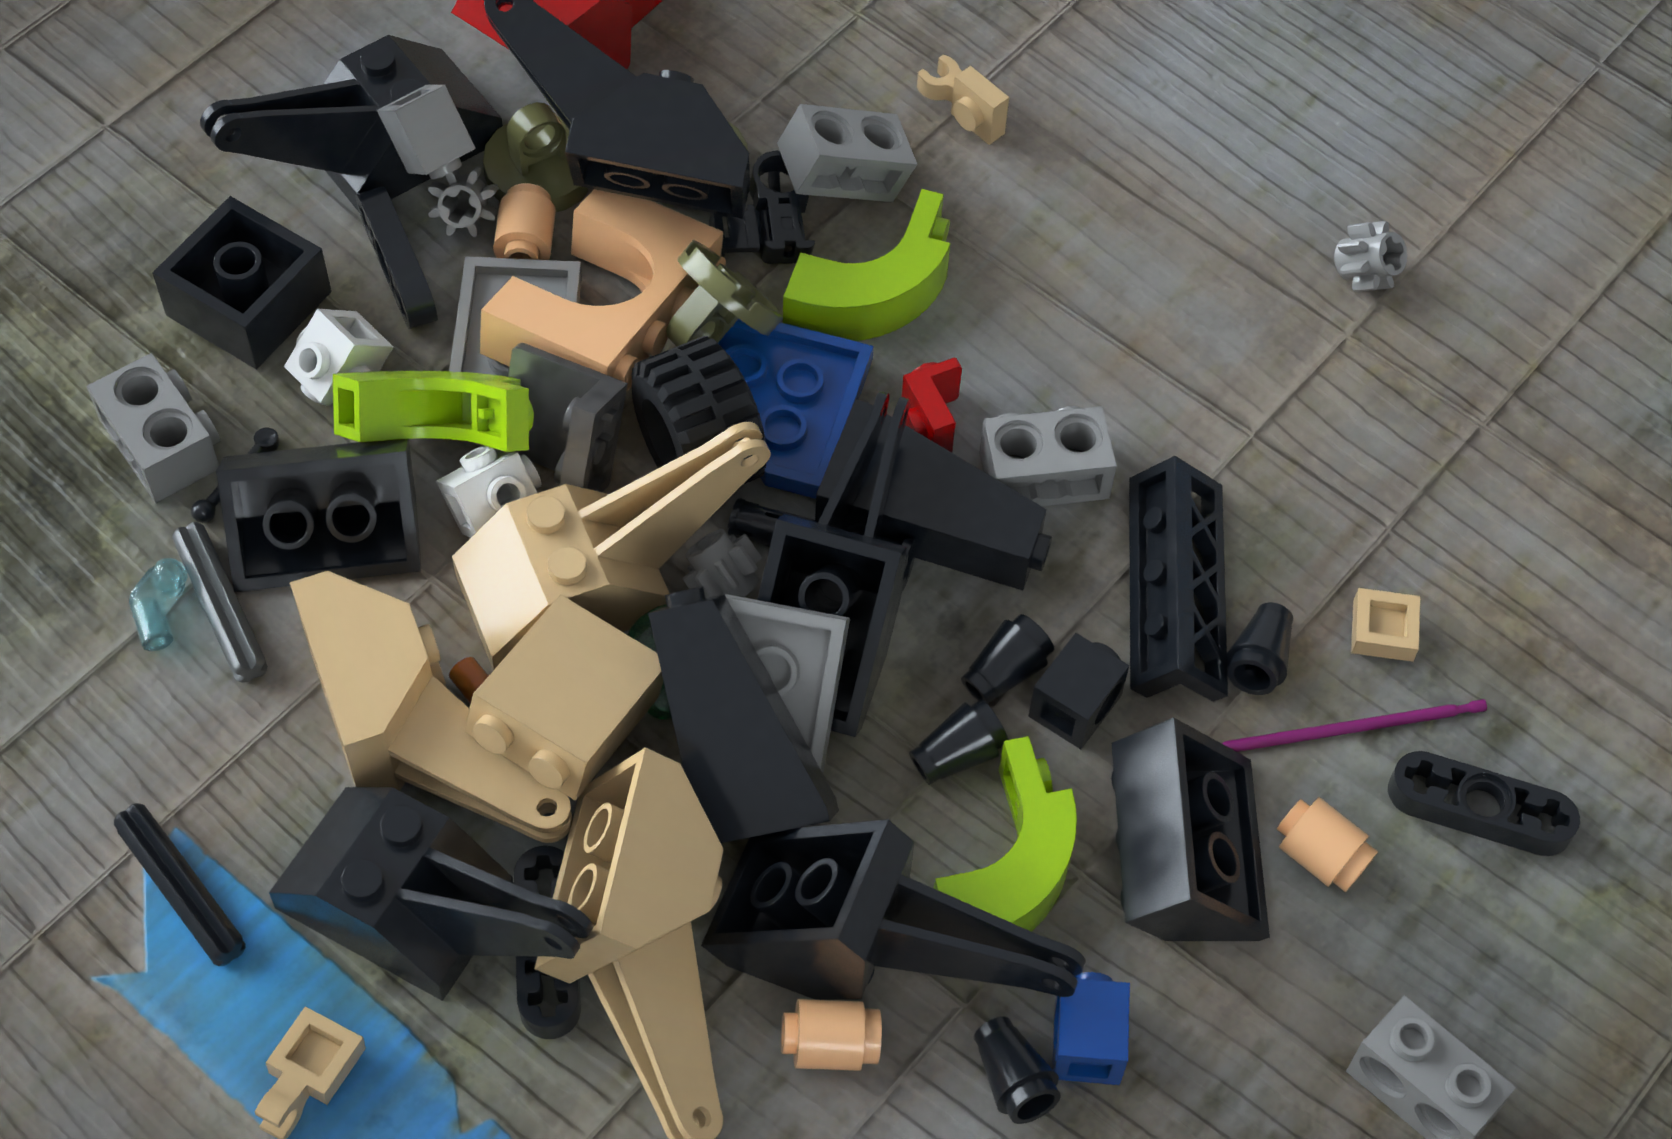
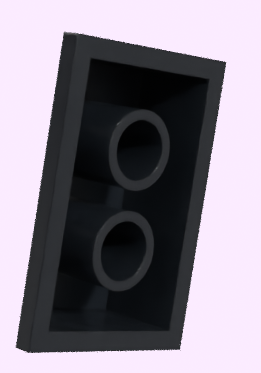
(319, 512)
(1188, 837)

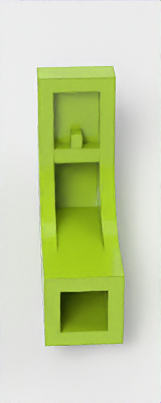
(878, 294)
(433, 406)
(1033, 872)

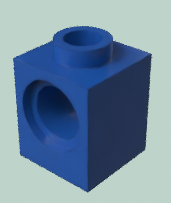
(1092, 1031)

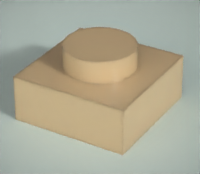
(1385, 624)

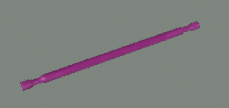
(1355, 726)

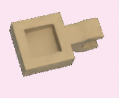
(974, 99)
(307, 1062)

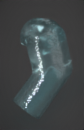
(153, 599)

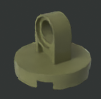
(534, 153)
(718, 300)

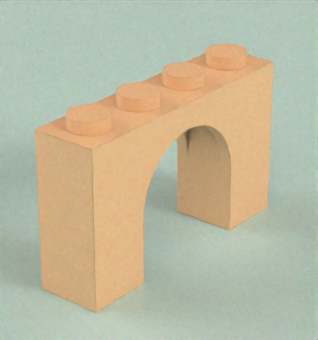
(628, 239)

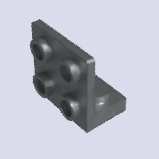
(573, 416)

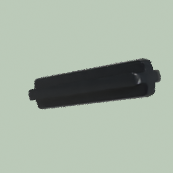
(179, 884)

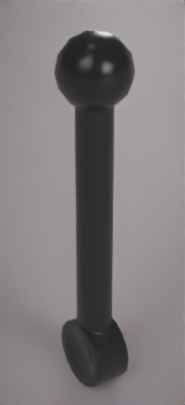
(265, 441)

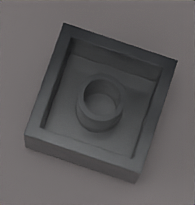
(243, 282)

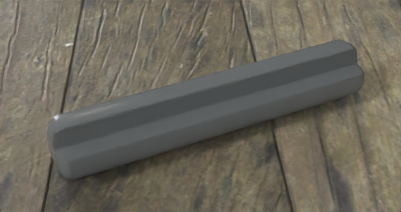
(220, 602)

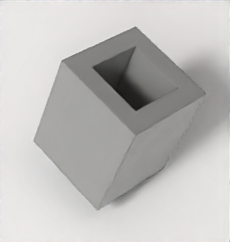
(427, 131)

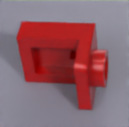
(929, 391)

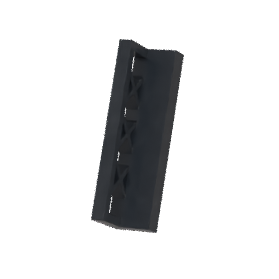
(1166, 574)

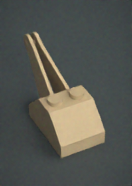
(597, 544)
(400, 716)
(641, 871)

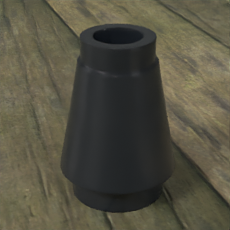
(1261, 652)
(1009, 658)
(960, 742)
(1016, 1072)

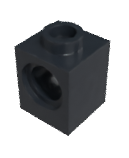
(1078, 690)

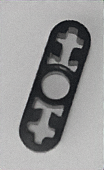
(396, 257)
(1507, 791)
(531, 986)

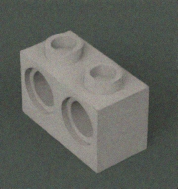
(846, 153)
(149, 413)
(1048, 469)
(1428, 1075)

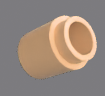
(525, 223)
(1326, 843)
(832, 1034)

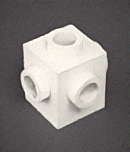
(333, 345)
(486, 484)

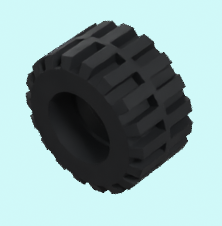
(690, 399)

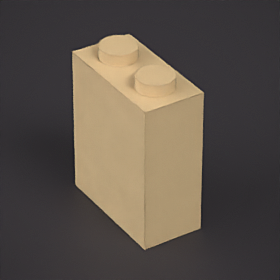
(565, 697)

